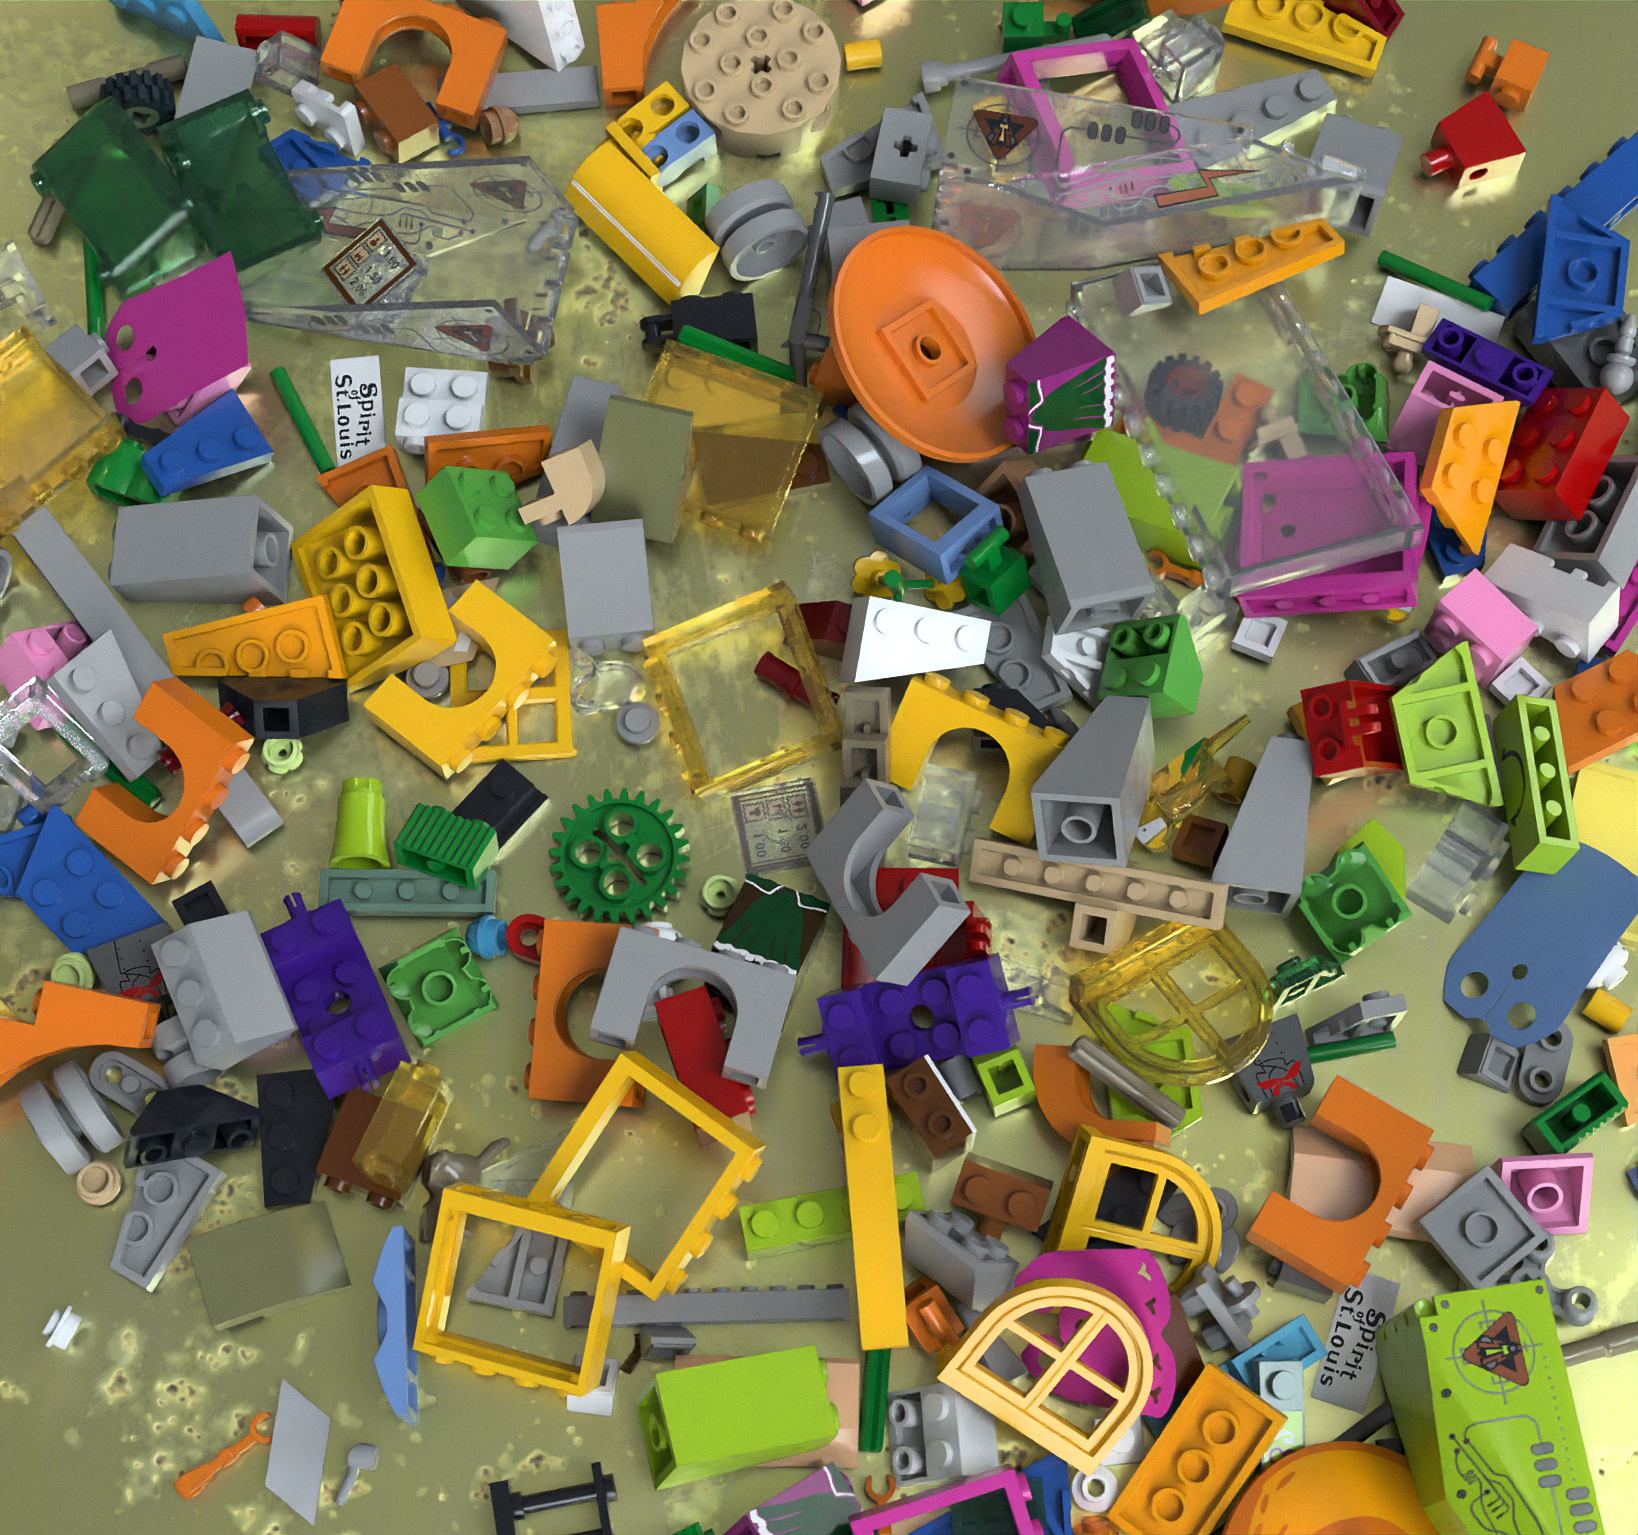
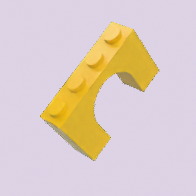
(935, 707)
(447, 735)

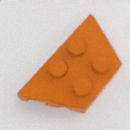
(1598, 710)

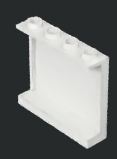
(539, 26)

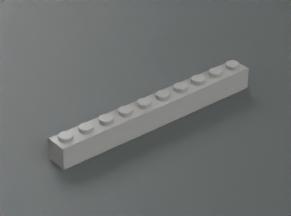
(716, 1307)

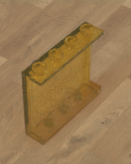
(46, 429)
(743, 436)

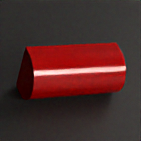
(256, 28)

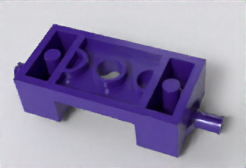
(317, 964)
(875, 1022)

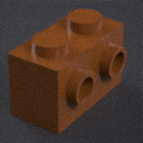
(395, 114)

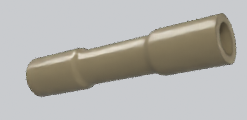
(88, 93)
(1605, 1344)

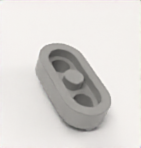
(1547, 1061)
(134, 1085)

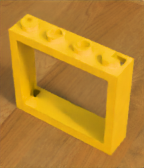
(719, 1203)
(490, 1358)

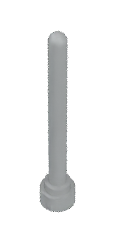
(938, 74)

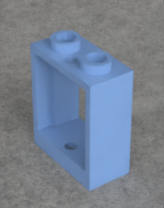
(945, 556)

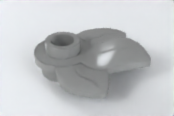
(1180, 1216)

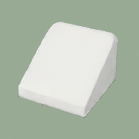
(602, 1398)

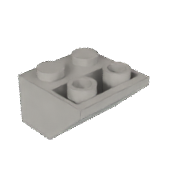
(958, 1256)

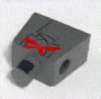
(131, 968)
(1277, 1074)

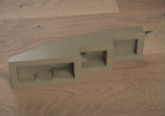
(866, 740)

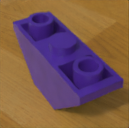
(1486, 363)

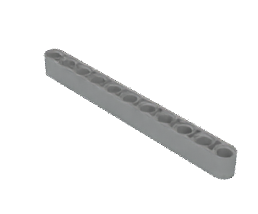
(97, 612)

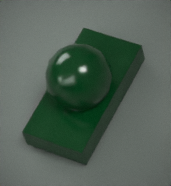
(1113, 18)

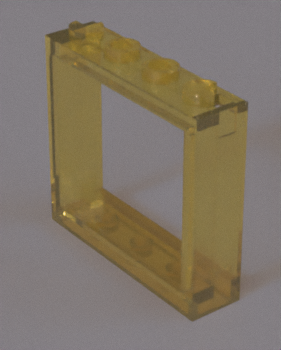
(662, 646)

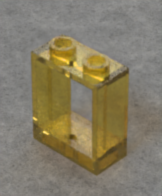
(403, 1126)

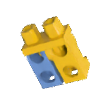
(662, 136)

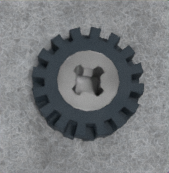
(143, 97)

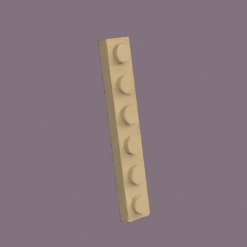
(1113, 887)

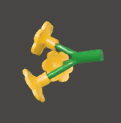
(881, 578)

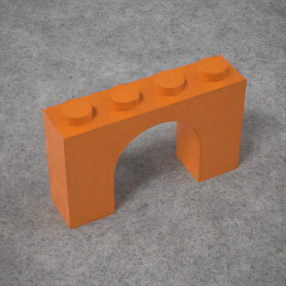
(473, 43)
(210, 754)
(558, 1067)
(1391, 1148)

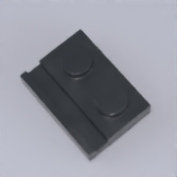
(504, 802)

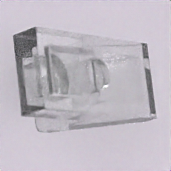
(20, 287)
(1049, 988)

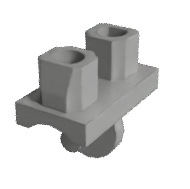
(1228, 1302)

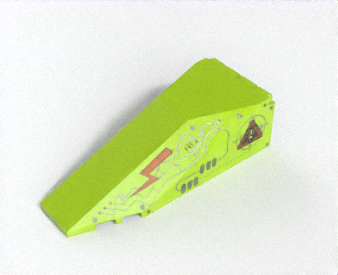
(1489, 1413)

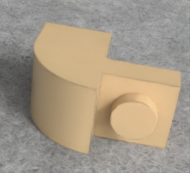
(576, 485)
(1100, 927)

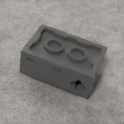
(1577, 357)

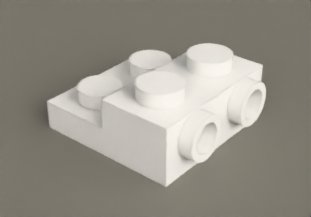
(439, 404)

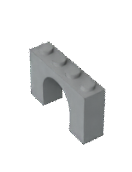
(846, 863)
(648, 962)

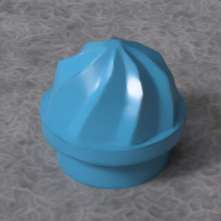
(487, 936)

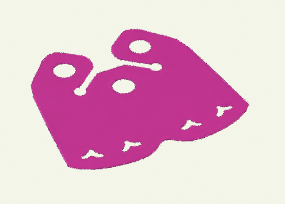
(1118, 1273)

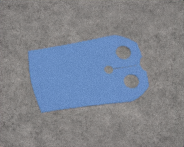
(1554, 927)

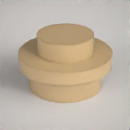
(98, 1182)

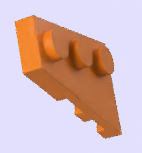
(507, 449)
(376, 468)

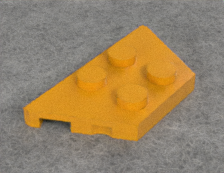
(1467, 467)

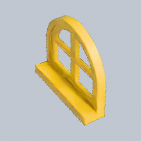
(1082, 1189)
(1024, 1411)

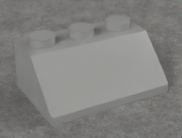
(1606, 535)
(224, 989)

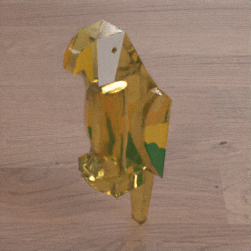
(1184, 786)

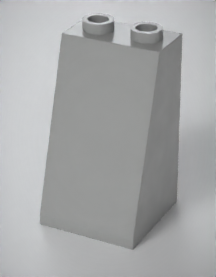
(1084, 547)
(202, 552)
(1097, 786)
(1270, 831)

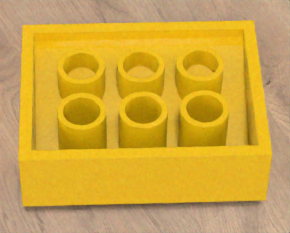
(377, 584)

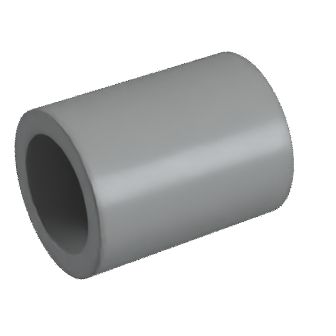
(961, 1078)

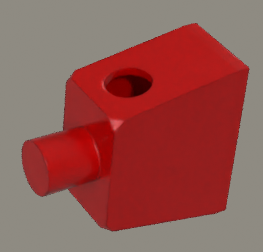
(1474, 144)

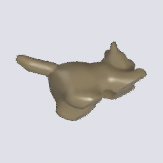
(446, 1169)

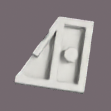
(338, 124)
(1078, 658)

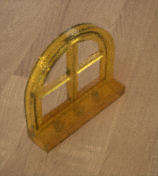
(1149, 961)

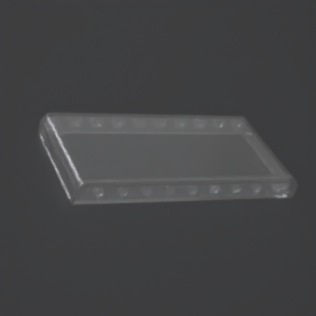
(1248, 436)

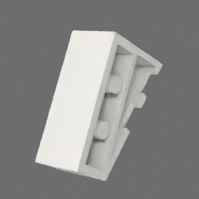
(1563, 605)
(907, 639)

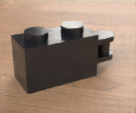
(724, 316)

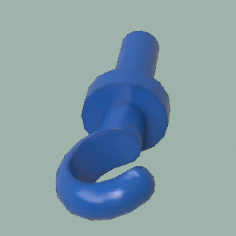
(444, 127)

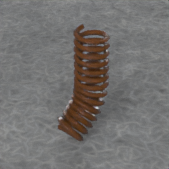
(635, 1359)

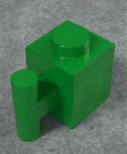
(1025, 26)
(994, 573)

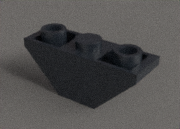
(286, 705)
(188, 1125)

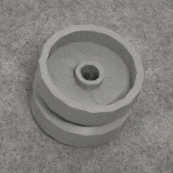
(757, 230)
(867, 455)
(64, 1121)

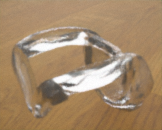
(616, 684)

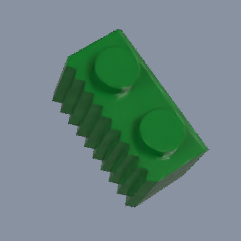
(447, 846)
(1576, 1116)

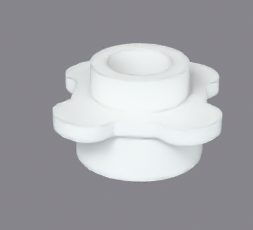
(61, 1327)

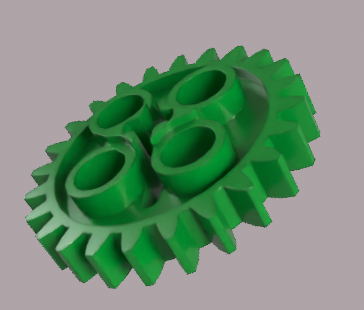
(589, 881)

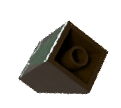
(775, 927)

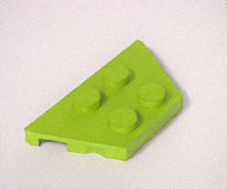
(1445, 731)
(1173, 1045)

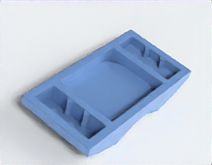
(397, 1324)

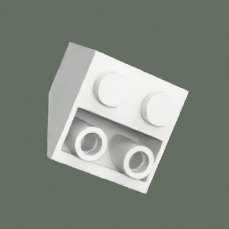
(938, 1436)

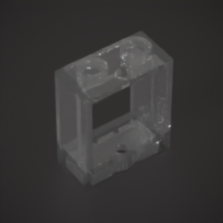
(16, 711)

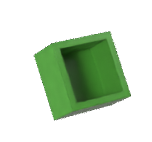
(476, 518)

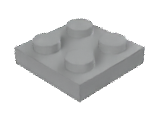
(1481, 1229)

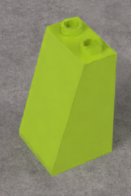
(1136, 486)
(735, 1414)

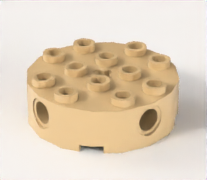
(762, 76)

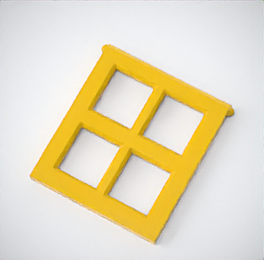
(557, 694)

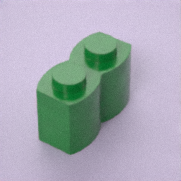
(122, 479)

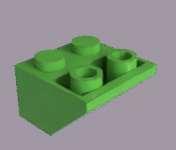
(1154, 662)

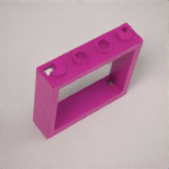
(1122, 55)
(1348, 591)
(1003, 1476)

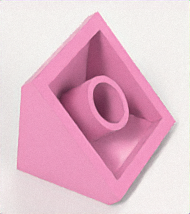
(1551, 1188)

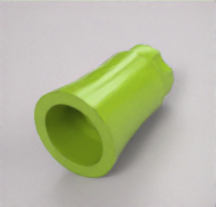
(360, 826)

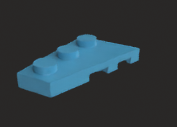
(180, 17)

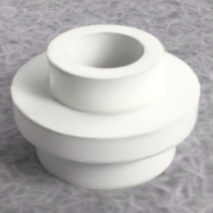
(1090, 1503)

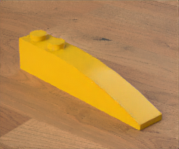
(872, 1207)

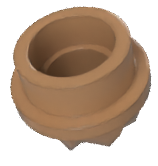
(498, 125)

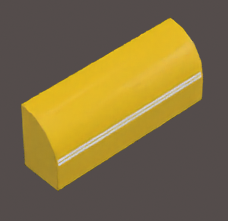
(641, 224)

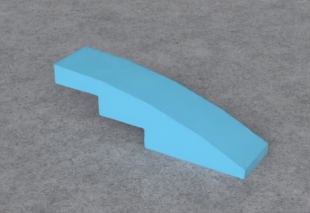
(1288, 1343)

